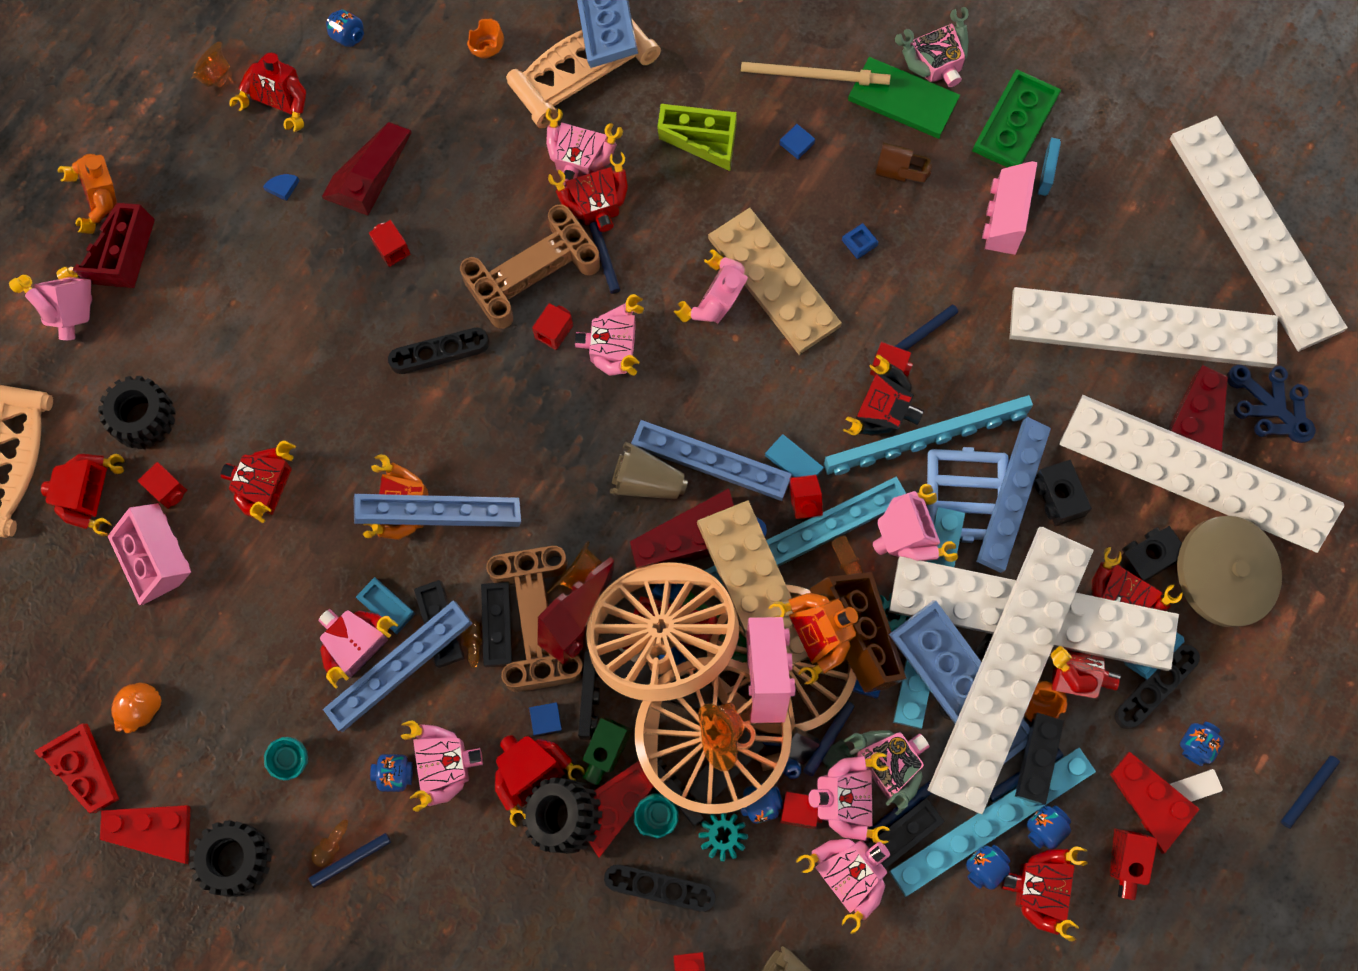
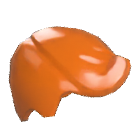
(135, 706)

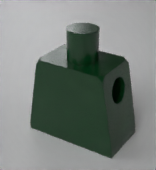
(611, 737)

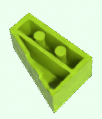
(699, 132)

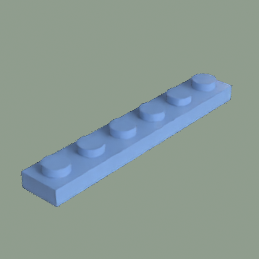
(712, 460)
(1013, 495)
(436, 510)
(397, 666)

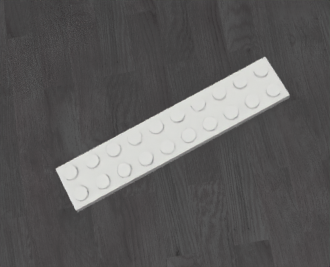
(1258, 234)
(1144, 327)
(1201, 473)
(1090, 627)
(1010, 670)

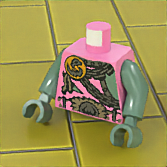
(939, 52)
(904, 775)

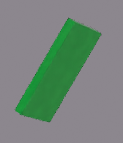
(906, 99)
(1016, 120)

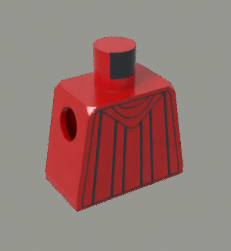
(1132, 849)

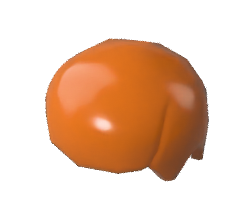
(486, 39)
(1046, 701)

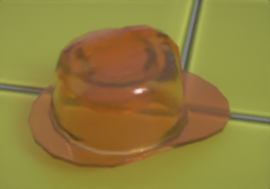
(212, 67)
(579, 569)
(720, 731)

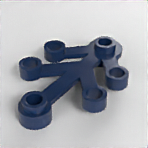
(1273, 406)

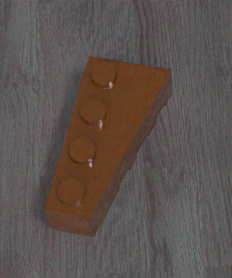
(872, 650)

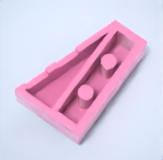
(769, 669)

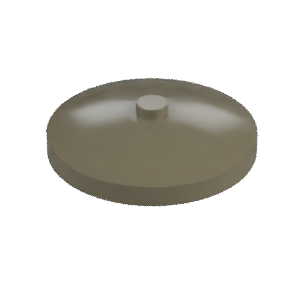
(1229, 571)

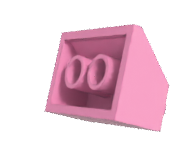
(1009, 208)
(148, 552)

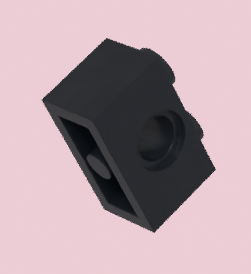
(1065, 478)
(1162, 542)

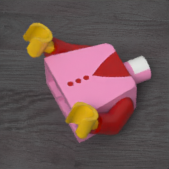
(351, 641)

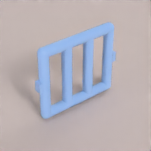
(967, 454)

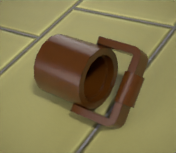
(895, 163)

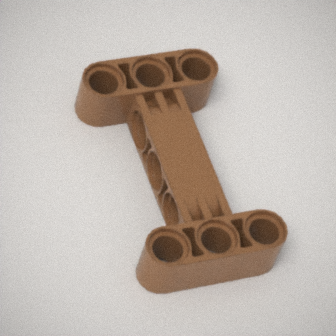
(530, 266)
(531, 603)

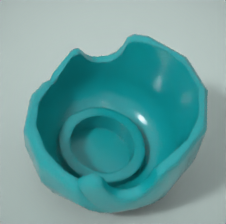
(285, 758)
(656, 816)

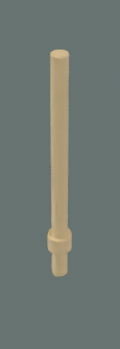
(864, 77)

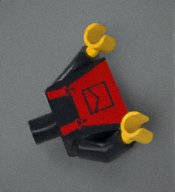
(885, 402)

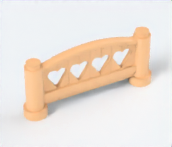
(540, 97)
(14, 403)

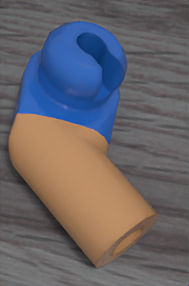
(791, 770)

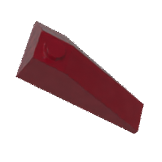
(365, 174)
(565, 620)

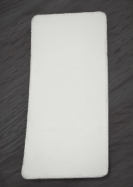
(1198, 785)

